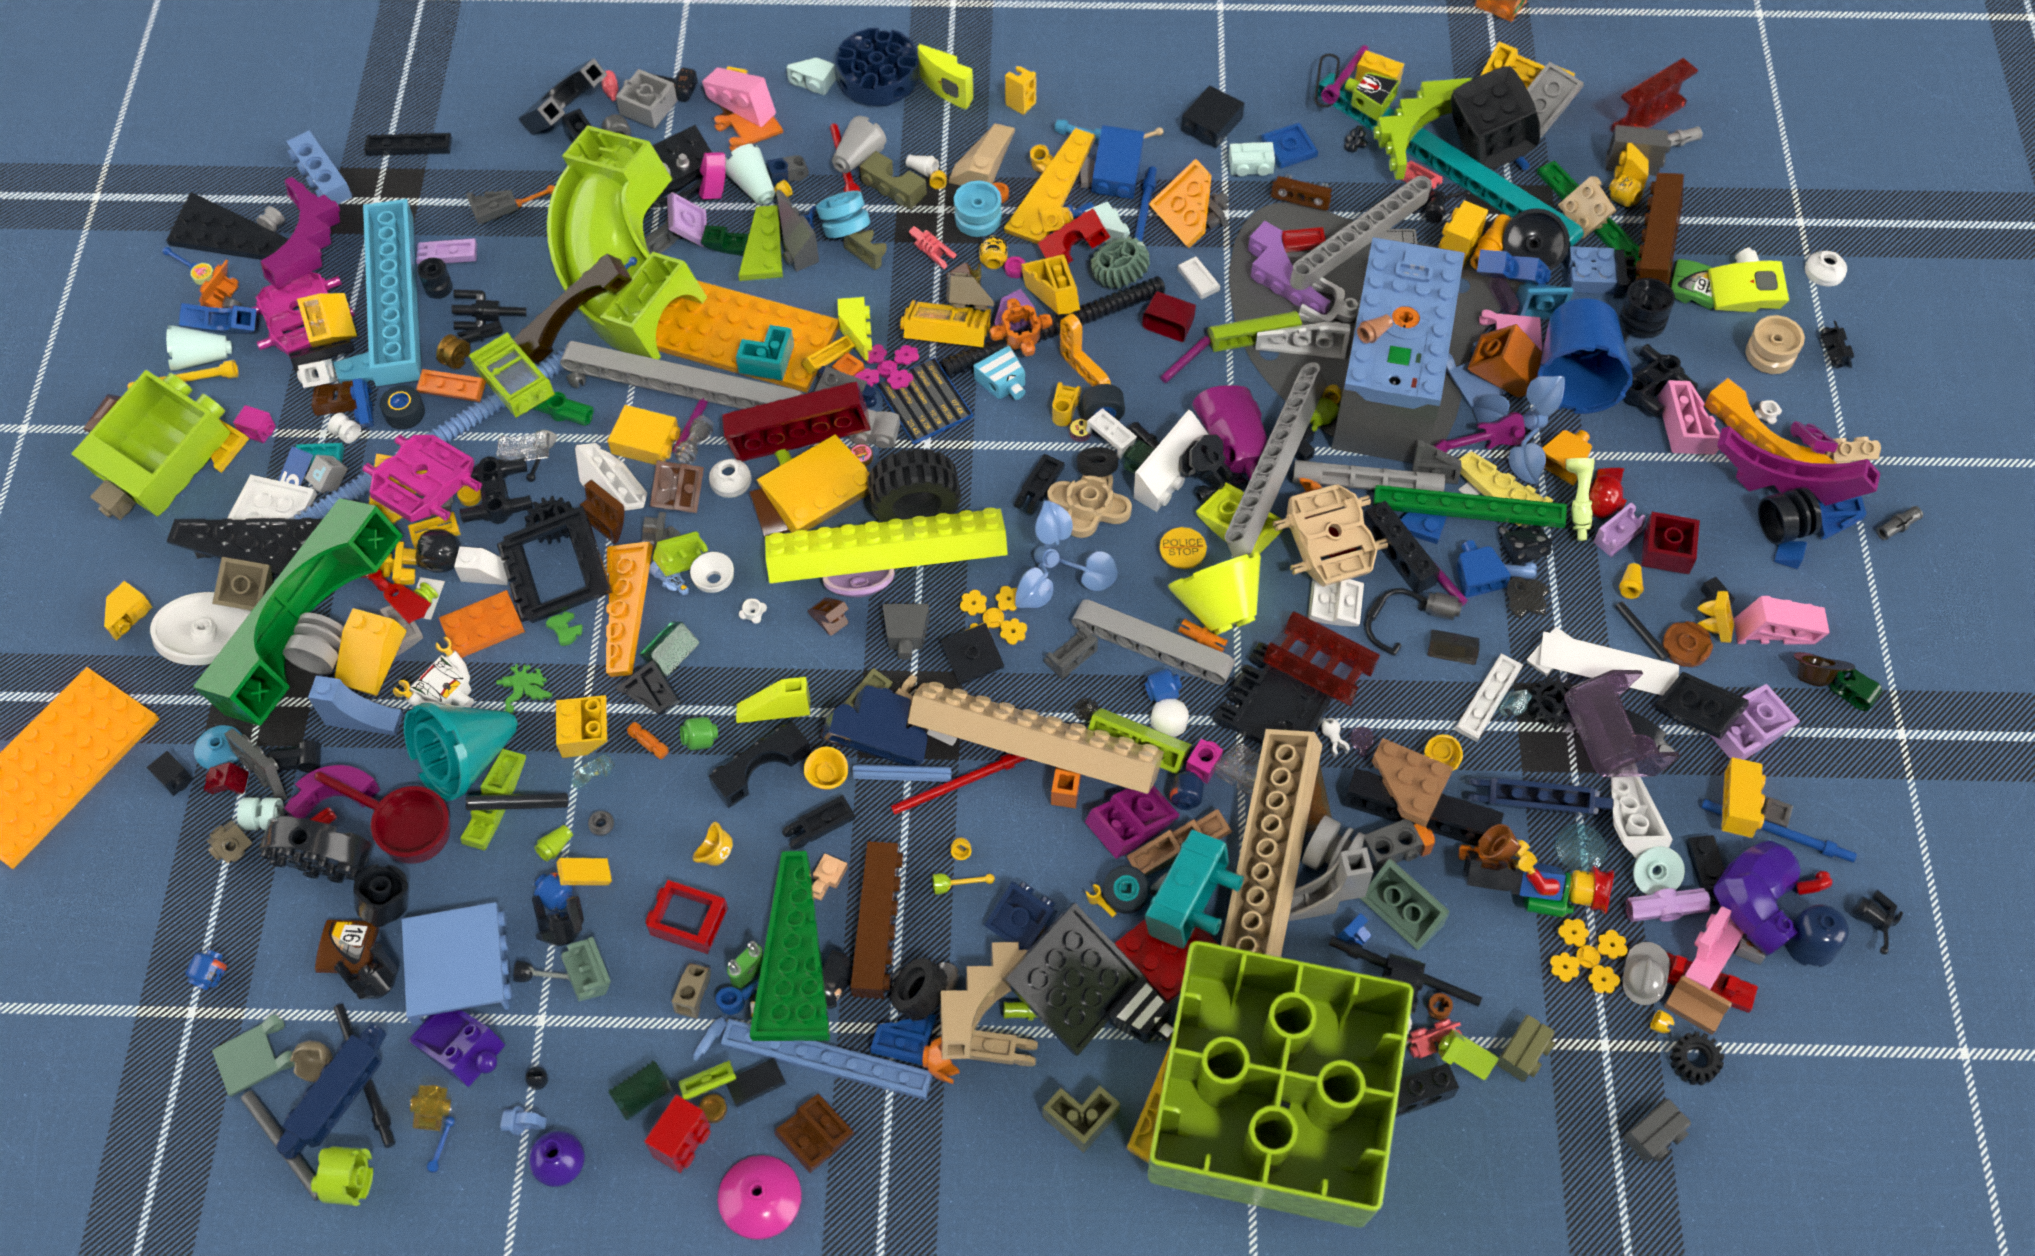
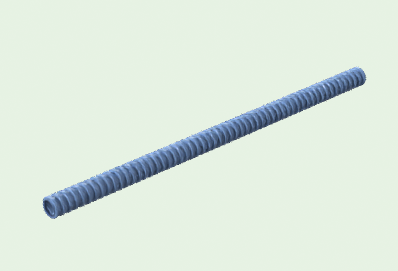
(446, 432)

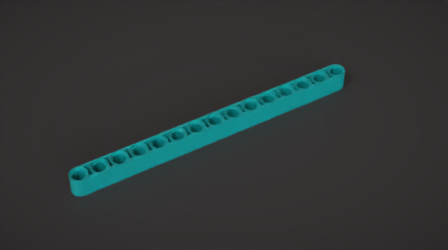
(1458, 166)

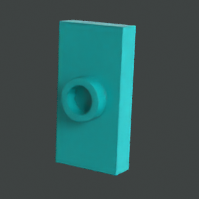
(327, 449)

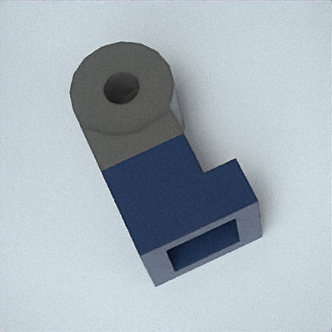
(787, 168)

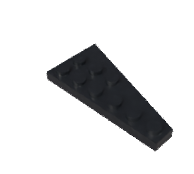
(218, 230)
(252, 540)

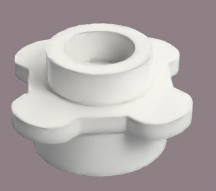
(1768, 411)
(748, 606)

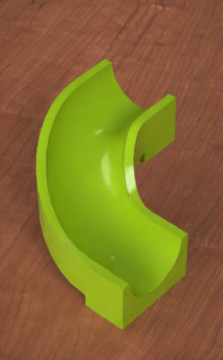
(601, 211)

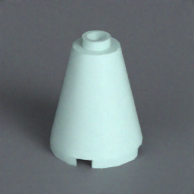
(750, 173)
(195, 347)

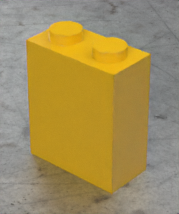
(643, 435)

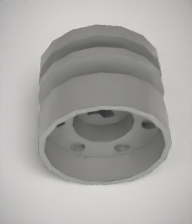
(314, 644)
(1327, 844)

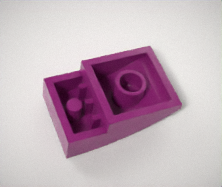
(1130, 819)

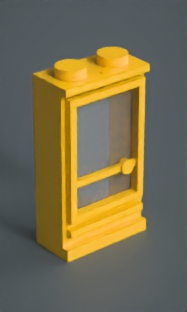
(945, 324)

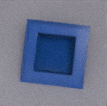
(1791, 553)

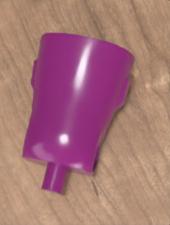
(1237, 421)

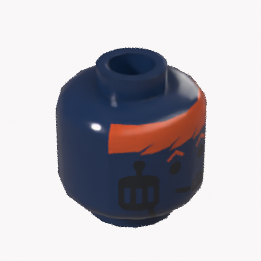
(1186, 790)

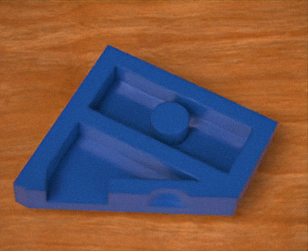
(1841, 515)
(1424, 526)
(904, 1039)

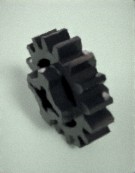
(545, 511)
(1546, 704)

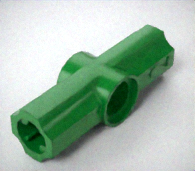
(565, 409)

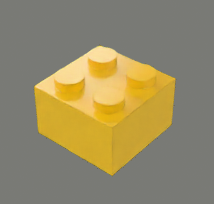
(1464, 229)

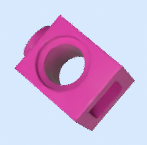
(254, 423)
(1204, 769)

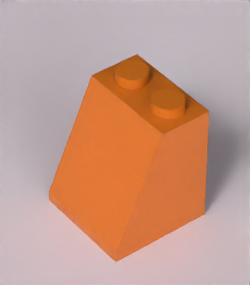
(1507, 359)

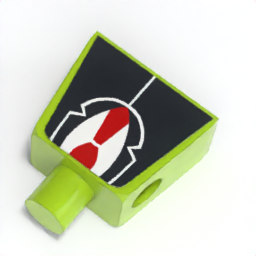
(1372, 93)

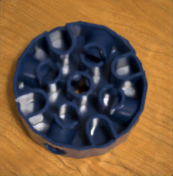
(877, 66)

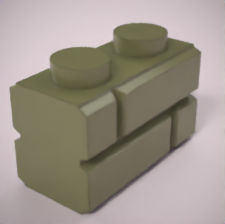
(1525, 1049)

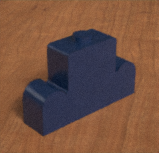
(877, 727)

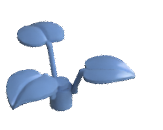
(1546, 396)
(1050, 527)

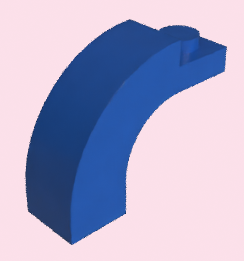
(218, 320)

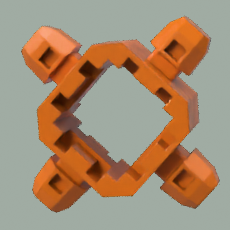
(1026, 340)

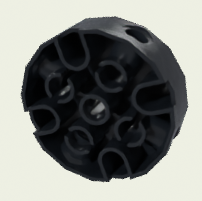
(314, 848)

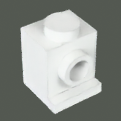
(325, 370)

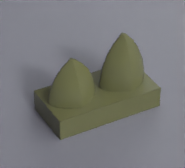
(862, 248)

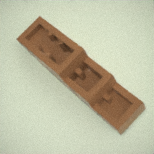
(1165, 848)

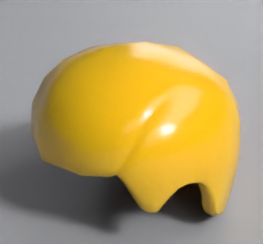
(1445, 750)

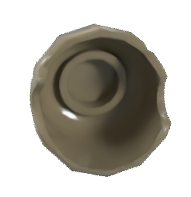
(310, 1059)

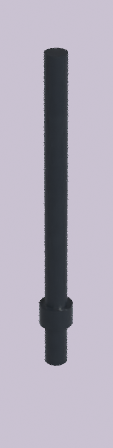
(1356, 951)
(380, 1118)

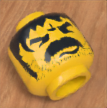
(993, 252)

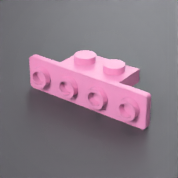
(1714, 948)

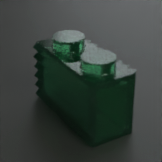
(640, 1090)

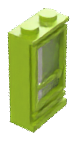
(511, 375)

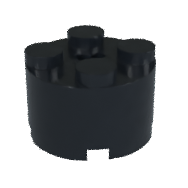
(380, 894)
(1407, 971)

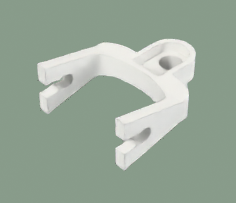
(1342, 310)

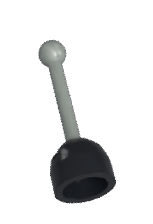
(524, 972)

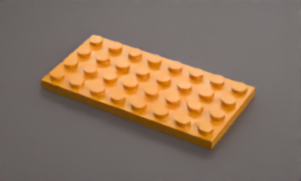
(714, 331)
(64, 758)

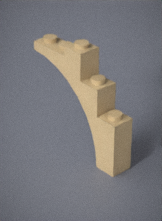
(964, 1009)

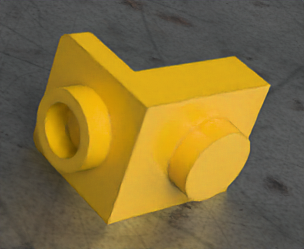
(1055, 218)

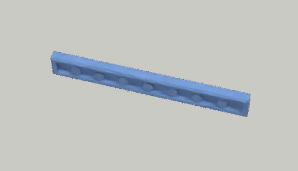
(832, 1061)

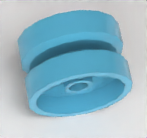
(978, 208)
(843, 214)

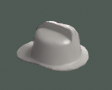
(1646, 973)

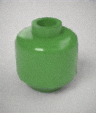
(698, 733)

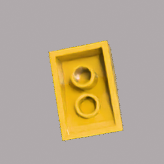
(367, 650)

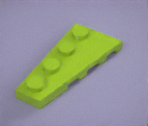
(763, 249)

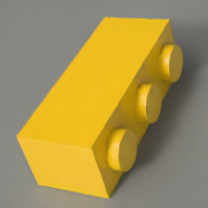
(1743, 797)

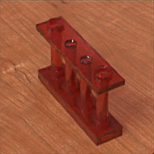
(1656, 96)
(1330, 643)

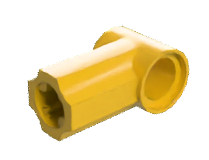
(1037, 152)

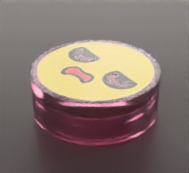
(1078, 431)

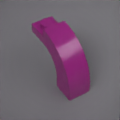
(314, 792)

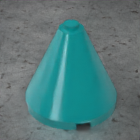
(455, 744)

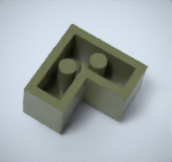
(1082, 1122)

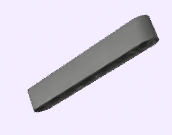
(1154, 642)

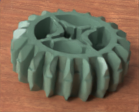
(1120, 262)

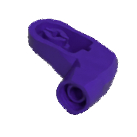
(1752, 889)

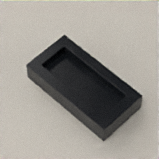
(756, 1082)

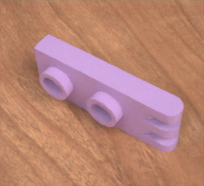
(448, 251)

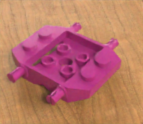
(279, 314)
(446, 473)

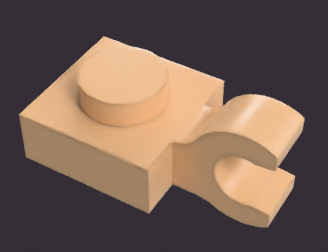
(828, 873)

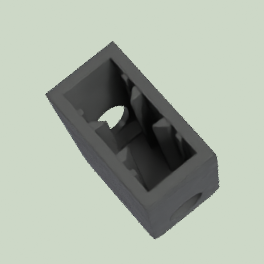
(906, 627)

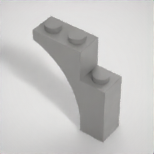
(1344, 881)

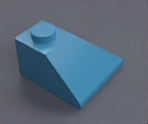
(1541, 299)

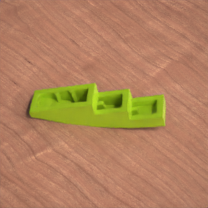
(500, 780)

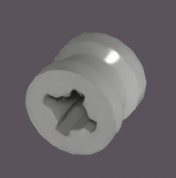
(271, 219)

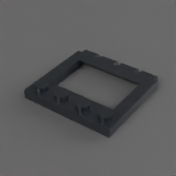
(587, 555)

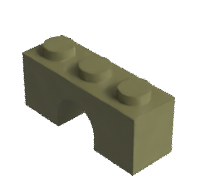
(905, 190)

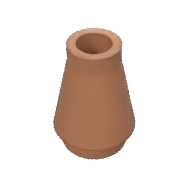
(1373, 329)

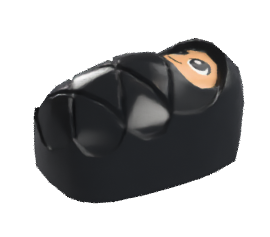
(836, 976)

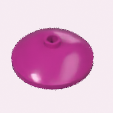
(764, 1214)

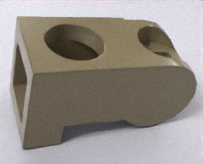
(691, 990)

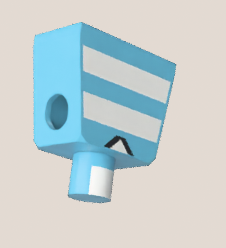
(1001, 374)

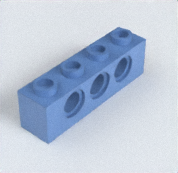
(318, 168)

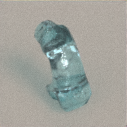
(599, 766)

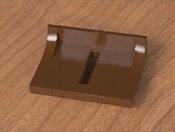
(324, 402)

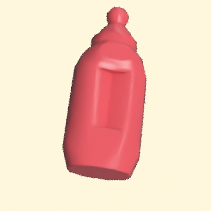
(610, 85)

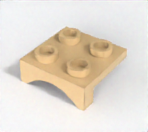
(1588, 206)

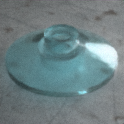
(1576, 856)

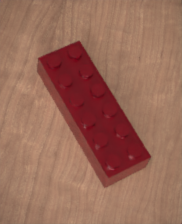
(796, 421)

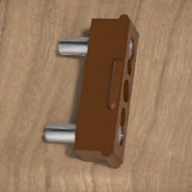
(1301, 192)

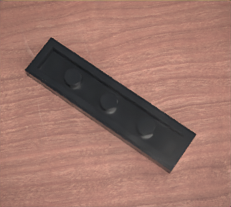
(408, 144)

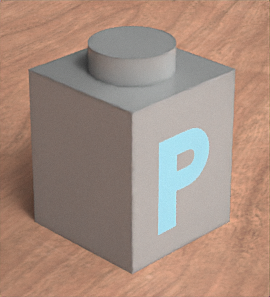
(326, 473)

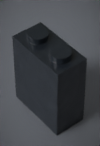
(1212, 116)

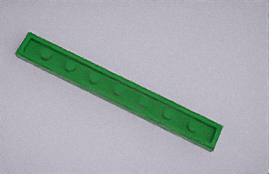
(1610, 233)
(1472, 506)

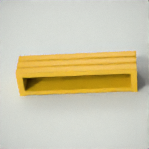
(828, 354)

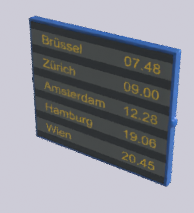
(928, 402)

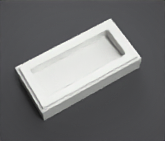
(1198, 278)

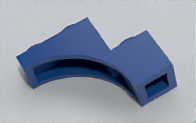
(1521, 269)

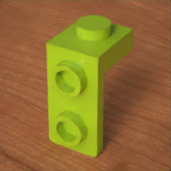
(1467, 1054)

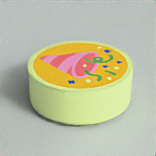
(201, 273)

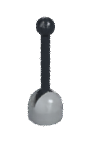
(531, 476)

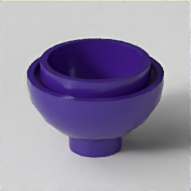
(561, 1168)

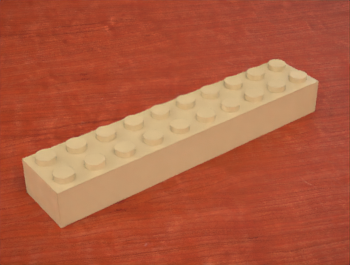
(1036, 737)
(1273, 842)

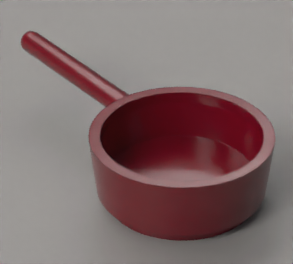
(406, 823)

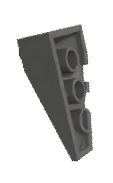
(797, 235)

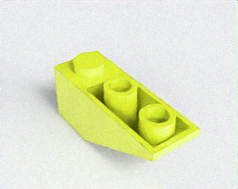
(852, 322)
(780, 700)

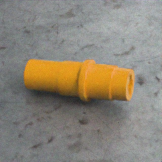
(1492, 239)

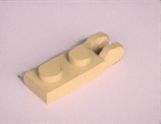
(1001, 1048)

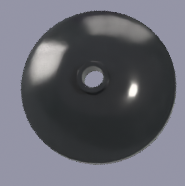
(1542, 228)

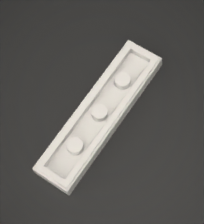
(1488, 697)

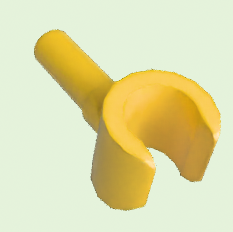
(1097, 899)

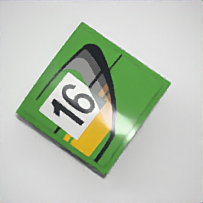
(1692, 282)

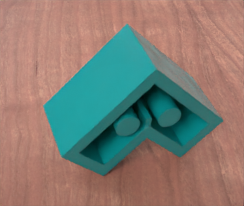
(769, 357)

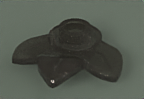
(1529, 599)

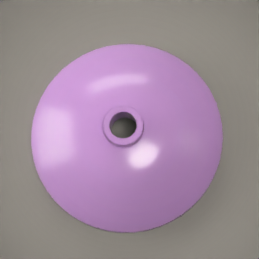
(859, 584)

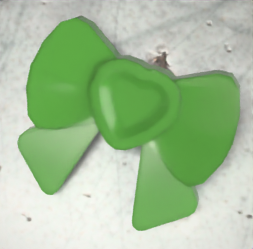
(559, 625)

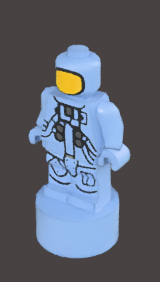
(671, 582)

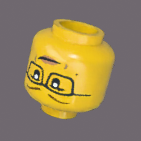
(1626, 190)

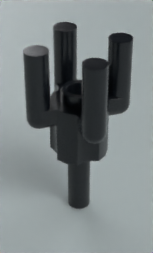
(483, 310)

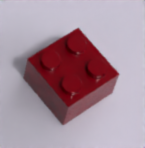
(1670, 543)

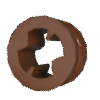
(1445, 1001)

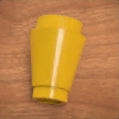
(1632, 582)

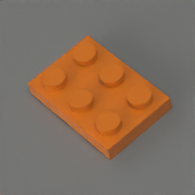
(482, 624)

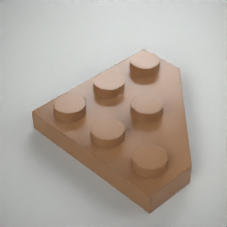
(1411, 779)

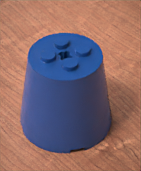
(1590, 353)

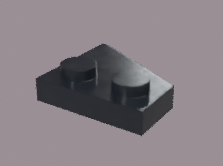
(650, 688)

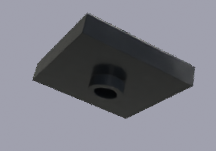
(972, 654)

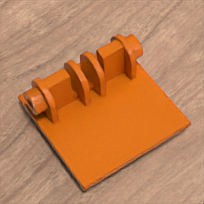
(218, 287)

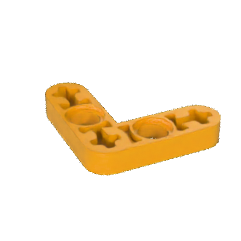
(1072, 352)

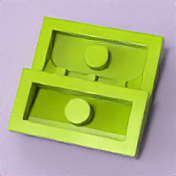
(707, 1080)

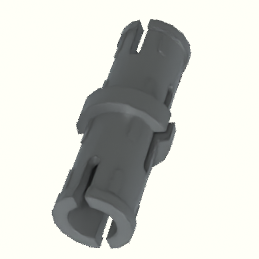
(1899, 523)

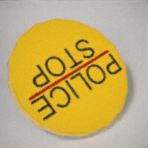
(1183, 548)

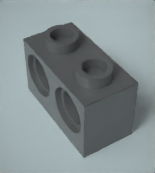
(1388, 840)

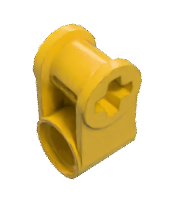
(1064, 404)

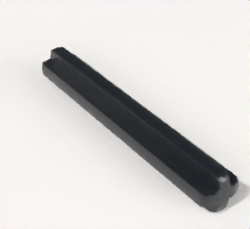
(516, 801)

